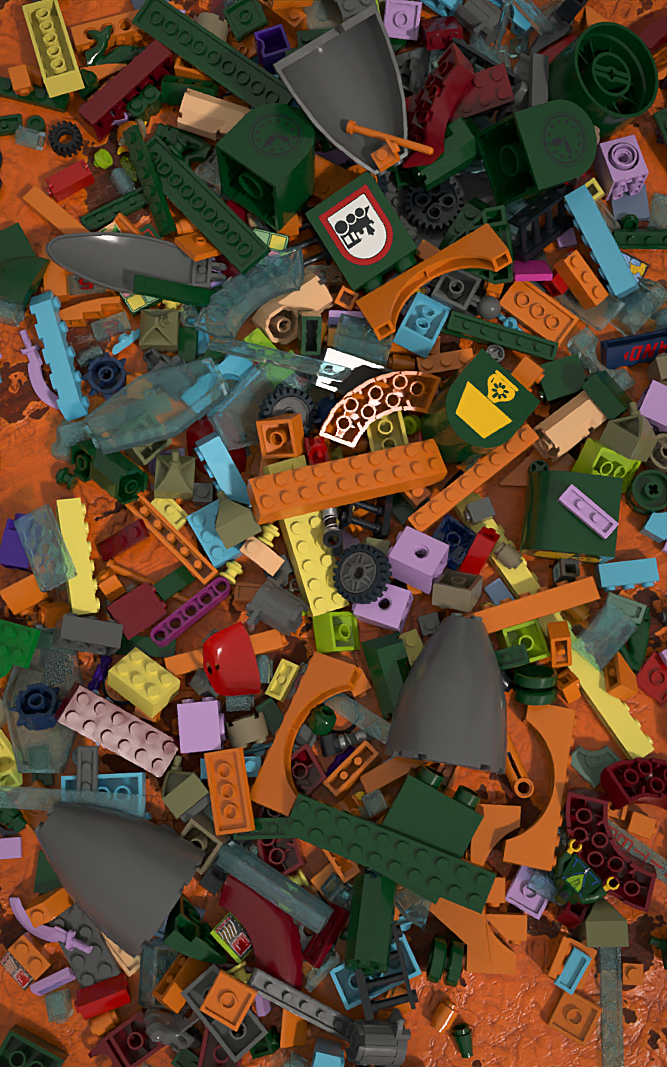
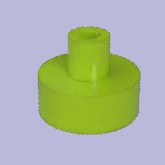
(103, 159)
(412, 424)

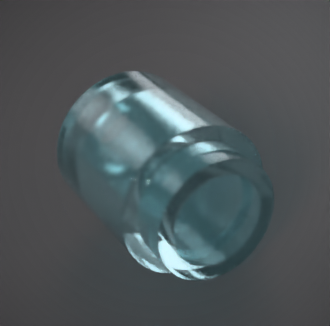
(122, 181)
(188, 315)
(92, 353)
(265, 668)

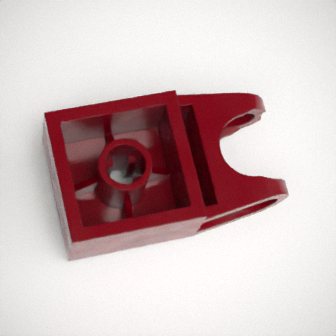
(123, 1045)

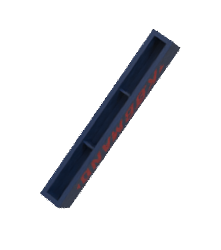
(633, 349)

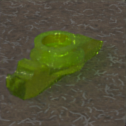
(129, 167)

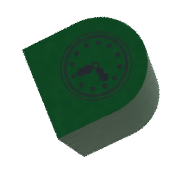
(536, 150)
(269, 162)

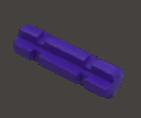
(100, 672)

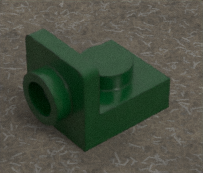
(90, 82)
(267, 1045)

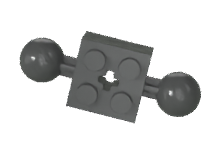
(467, 286)

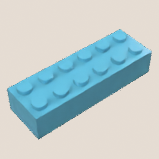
(600, 239)

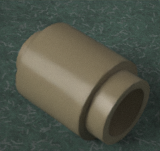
(508, 556)

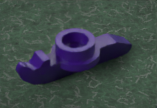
(339, 760)

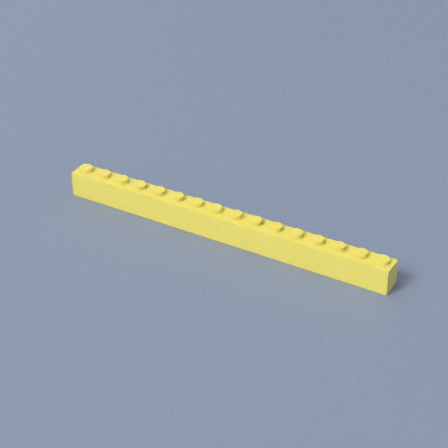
(608, 708)

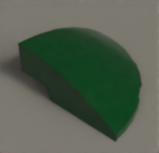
(21, 278)
(190, 936)

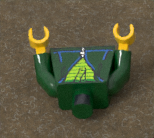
(576, 880)

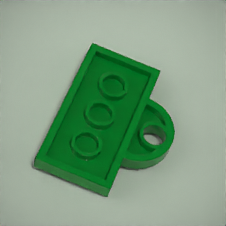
(16, 646)

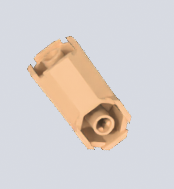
(208, 115)
(280, 315)
(568, 426)

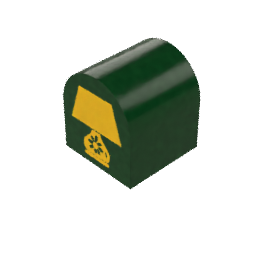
(476, 411)
(554, 531)

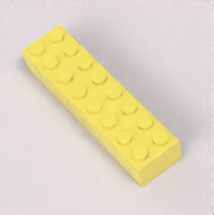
(306, 552)

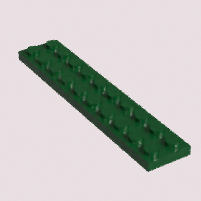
(210, 54)
(205, 209)
(390, 852)

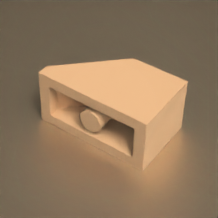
(261, 555)

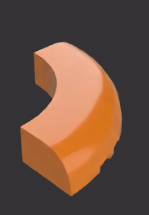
(376, 399)

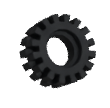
(61, 130)

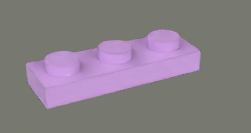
(588, 512)

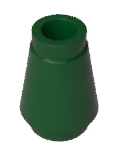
(463, 1038)

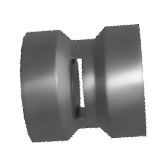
(496, 352)

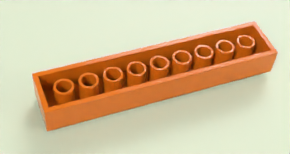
(345, 481)

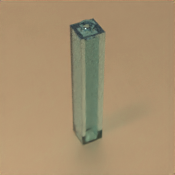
(274, 886)

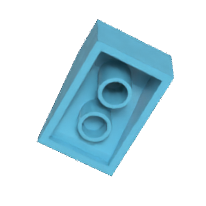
(422, 325)

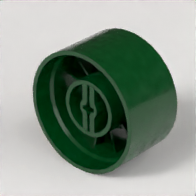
(604, 73)

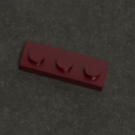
(123, 540)
(322, 942)

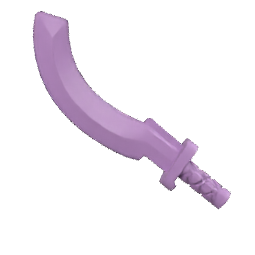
(35, 372)
(48, 933)

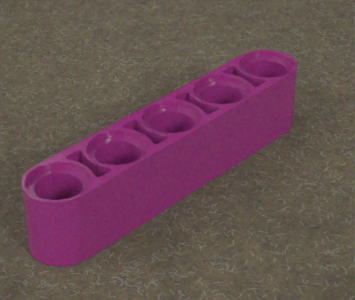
(195, 603)

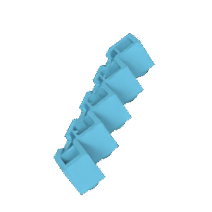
(59, 356)

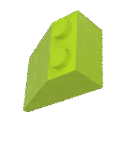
(602, 460)

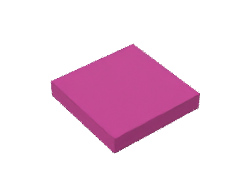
(532, 271)

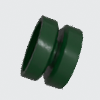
(638, 493)
(535, 684)
(444, 960)

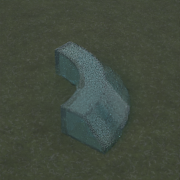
(247, 292)

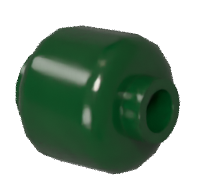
(322, 720)

